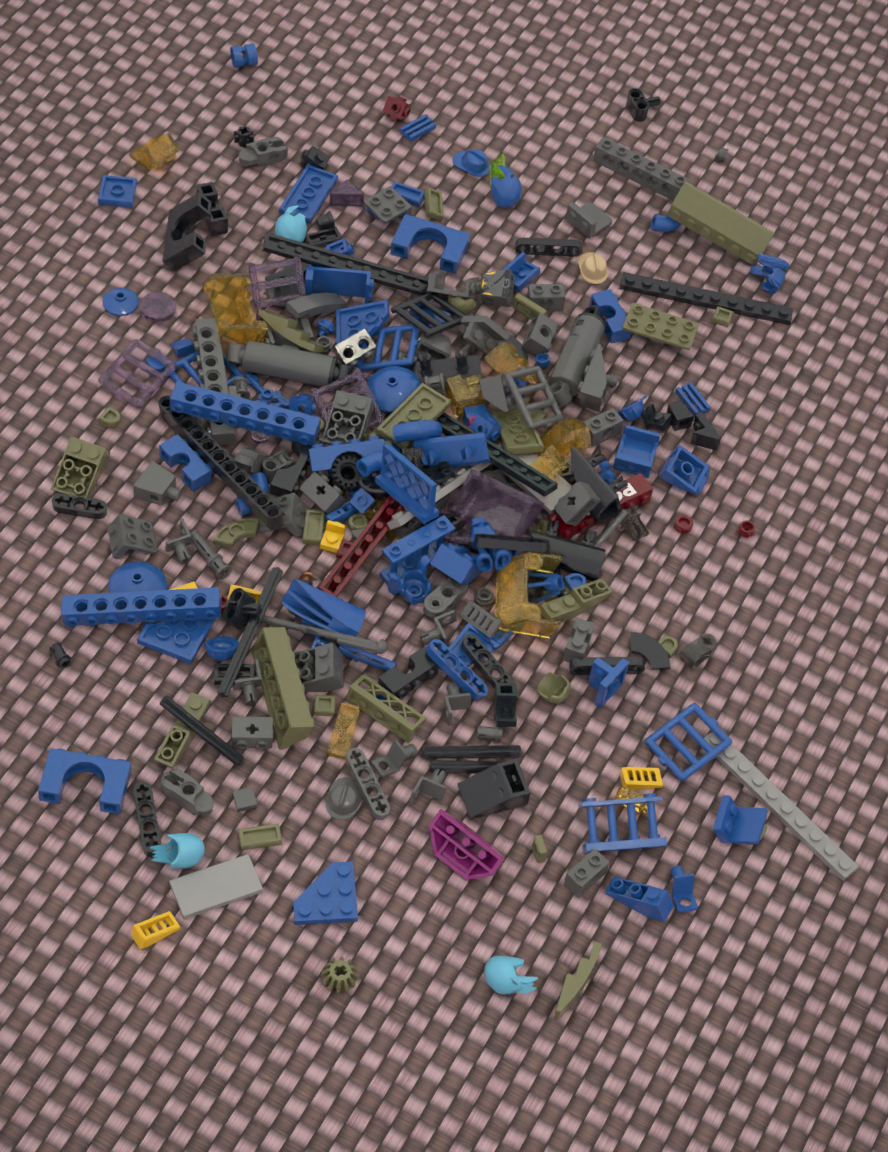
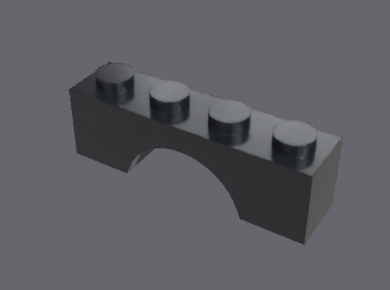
(288, 480)

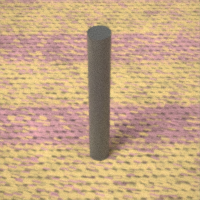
(612, 526)

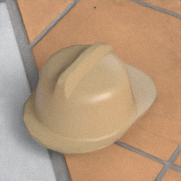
(593, 268)

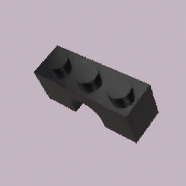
(217, 220)
(401, 684)

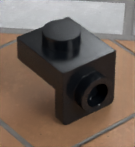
(314, 157)

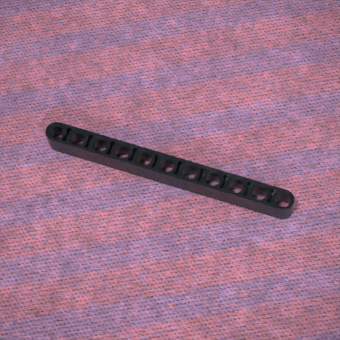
(223, 465)

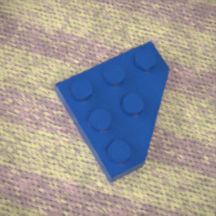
(356, 318)
(176, 638)
(329, 897)

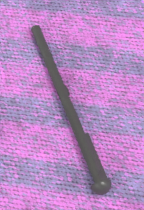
(379, 647)

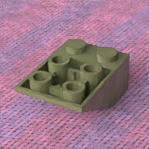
(80, 468)

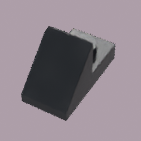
(704, 433)

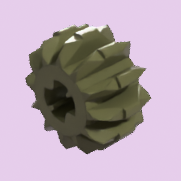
(340, 975)

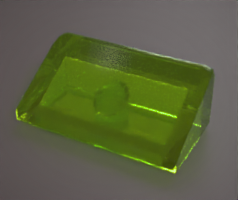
(495, 171)

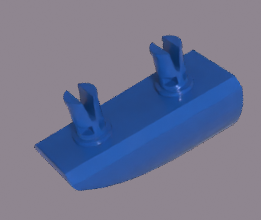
(456, 449)
(323, 608)

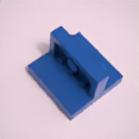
(607, 679)

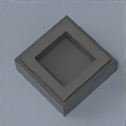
(244, 799)

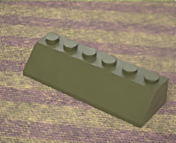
(720, 223)
(282, 687)

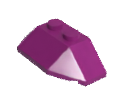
(463, 847)

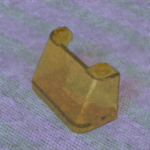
(232, 308)

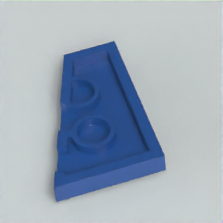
(489, 643)

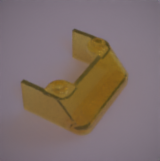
(511, 595)

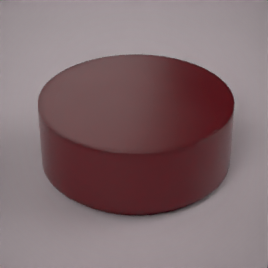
(683, 524)

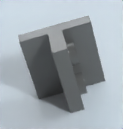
(483, 333)

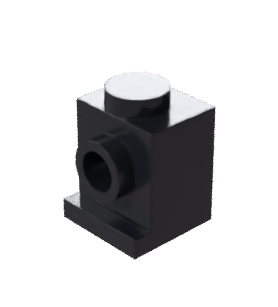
(681, 417)

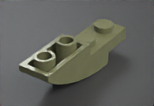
(577, 602)
(180, 735)

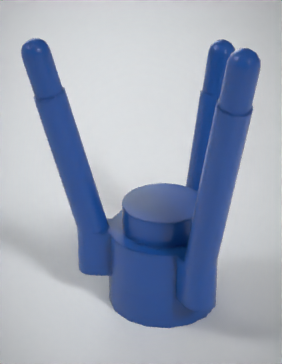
(553, 583)

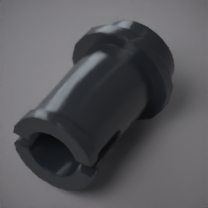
(60, 655)

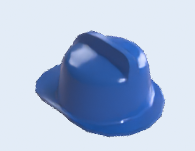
(472, 161)

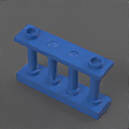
(408, 550)
(614, 842)

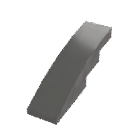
(316, 304)

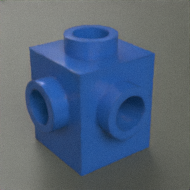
(305, 401)
(487, 424)

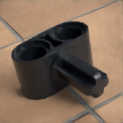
(639, 105)
(240, 608)

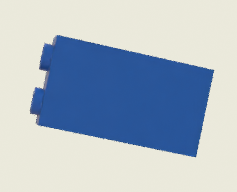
(339, 281)

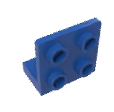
(739, 824)

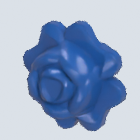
(325, 327)

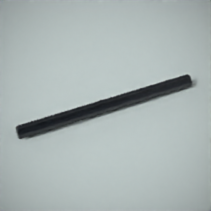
(249, 633)

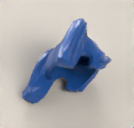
(773, 270)
(412, 582)

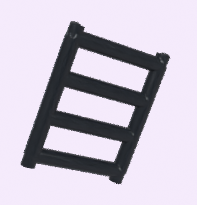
(424, 300)

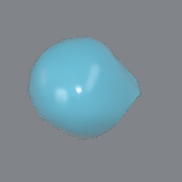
(291, 226)
(184, 853)
(502, 976)

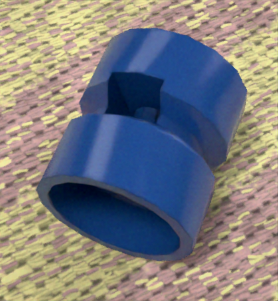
(249, 53)

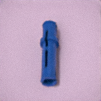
(346, 651)

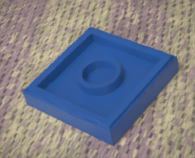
(117, 191)

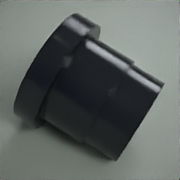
(325, 221)

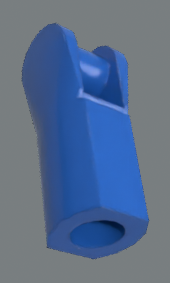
(340, 515)

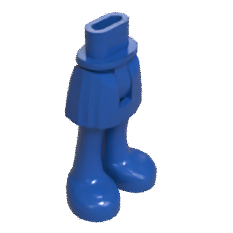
(484, 561)

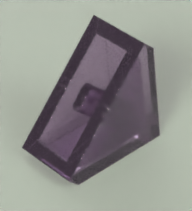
(346, 195)

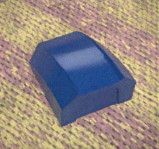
(685, 471)

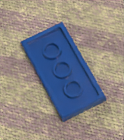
(309, 192)

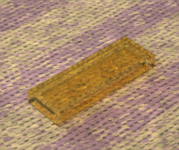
(344, 730)

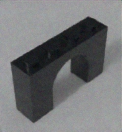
(183, 249)

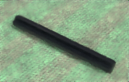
(201, 730)
(471, 751)

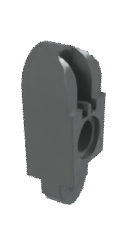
(264, 152)
(250, 459)
(446, 596)
(198, 802)

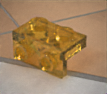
(550, 462)

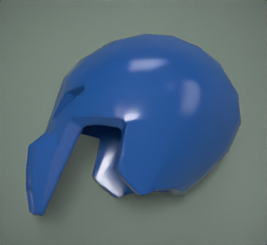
(506, 191)

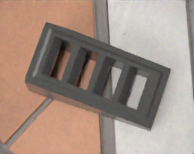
(470, 614)

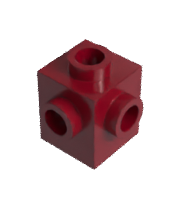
(397, 108)

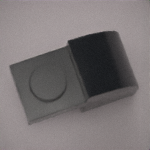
(505, 705)

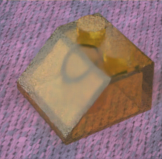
(156, 151)

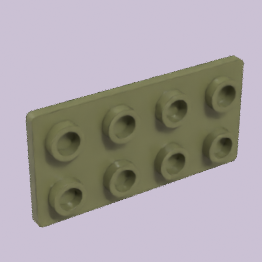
(660, 326)

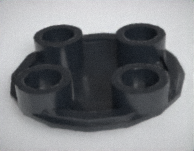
(439, 472)

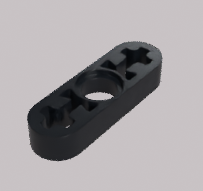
(64, 509)

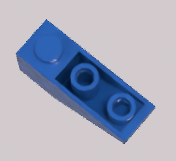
(642, 898)

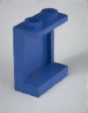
(636, 451)

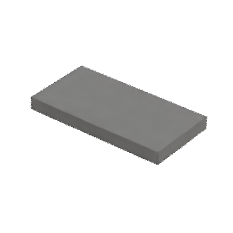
(551, 499)
(216, 886)

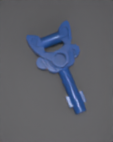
(266, 395)

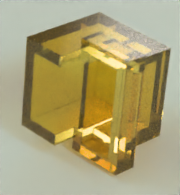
(463, 392)

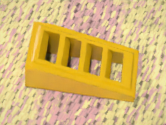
(627, 772)
(143, 936)

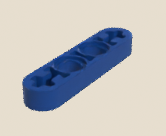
(459, 667)

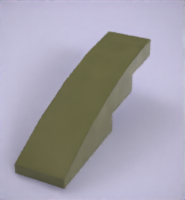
(287, 328)
(575, 983)

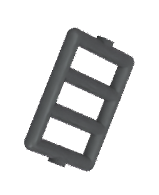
(542, 385)

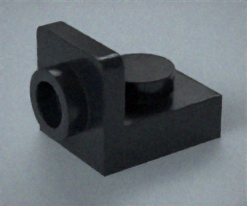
(654, 419)

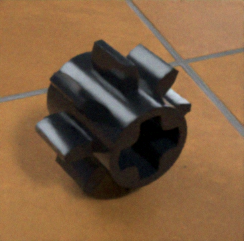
(243, 136)

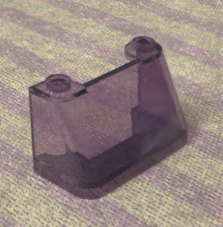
(498, 503)

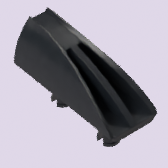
(460, 365)
(584, 472)
(576, 556)

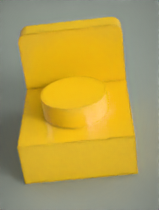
(333, 536)

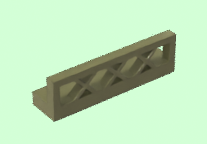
(381, 709)

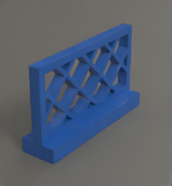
(402, 490)

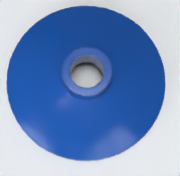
(120, 301)

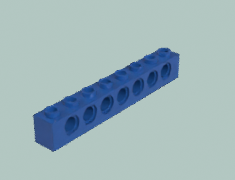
(244, 413)
(149, 601)

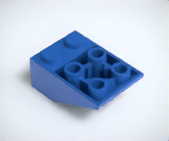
(456, 562)

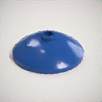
(388, 394)
(149, 578)

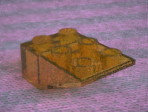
(505, 359)
(566, 435)

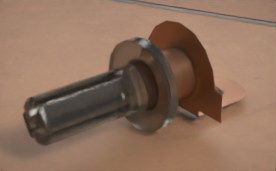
(307, 577)

